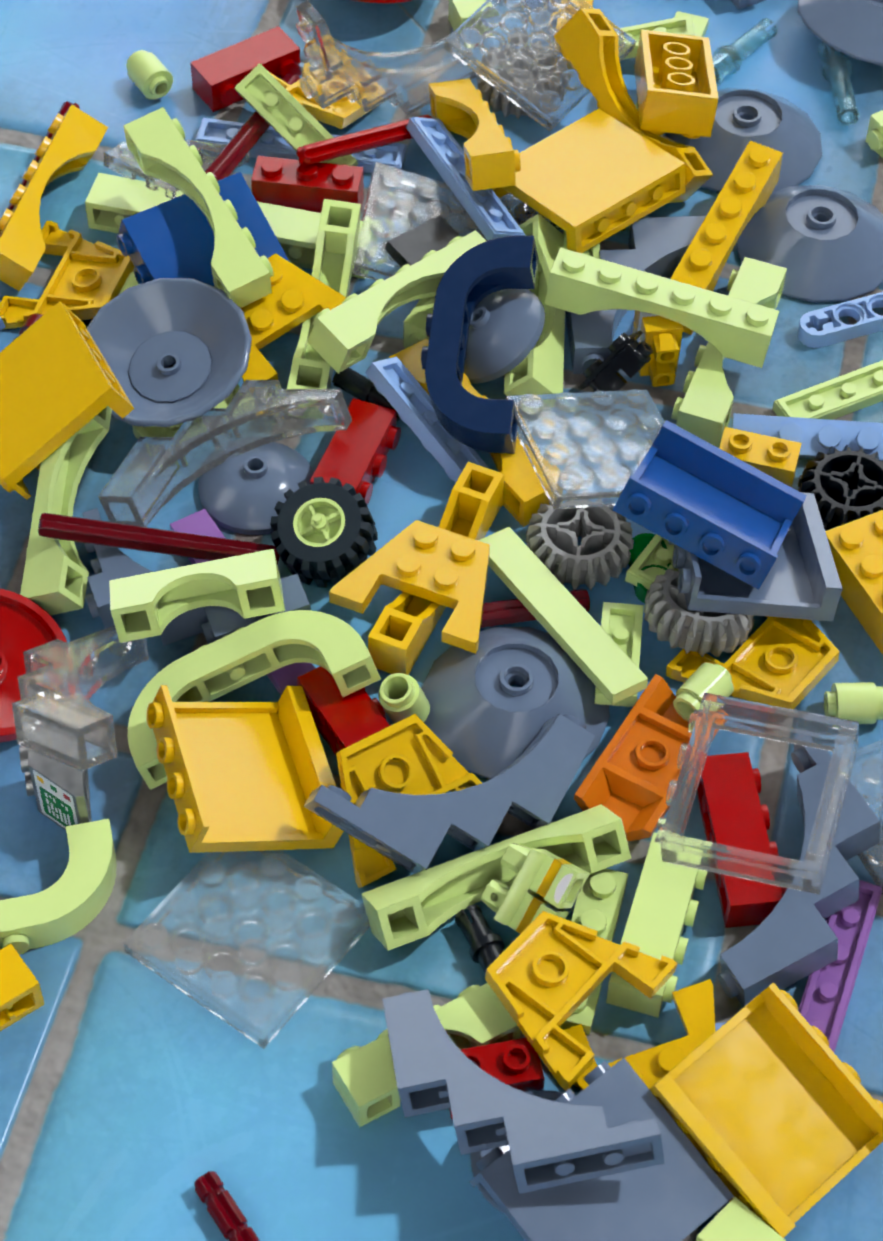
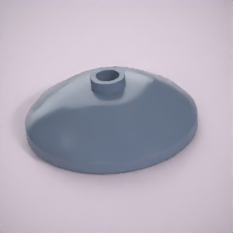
(502, 333)
(248, 486)

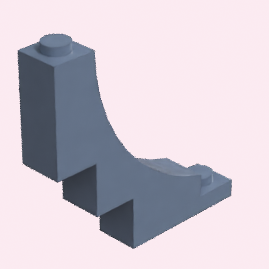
(655, 248)
(413, 826)
(795, 935)
(546, 1138)

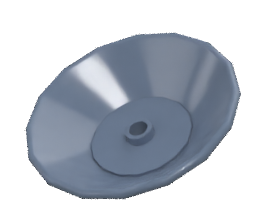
(847, 26)
(762, 119)
(822, 238)
(179, 326)
(490, 720)

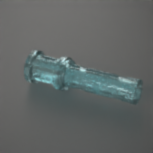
(728, 58)
(837, 71)

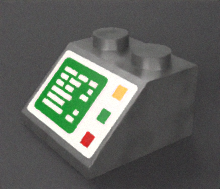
(59, 789)

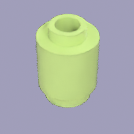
(149, 74)
(708, 679)
(403, 697)
(855, 702)

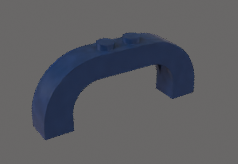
(480, 271)

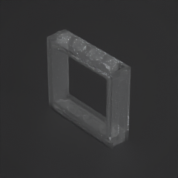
(772, 723)

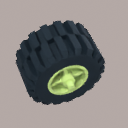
(323, 531)

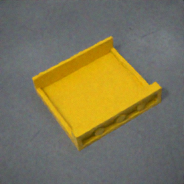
(596, 179)
(50, 390)
(243, 772)
(773, 1109)

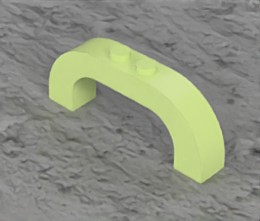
(245, 657)
(72, 900)

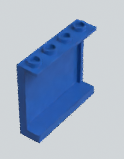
(179, 241)
(710, 504)

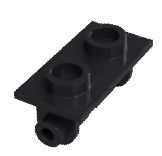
(625, 355)

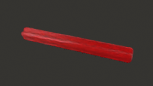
(354, 142)

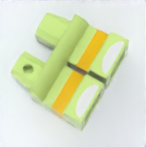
(541, 885)

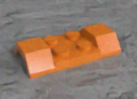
(639, 763)

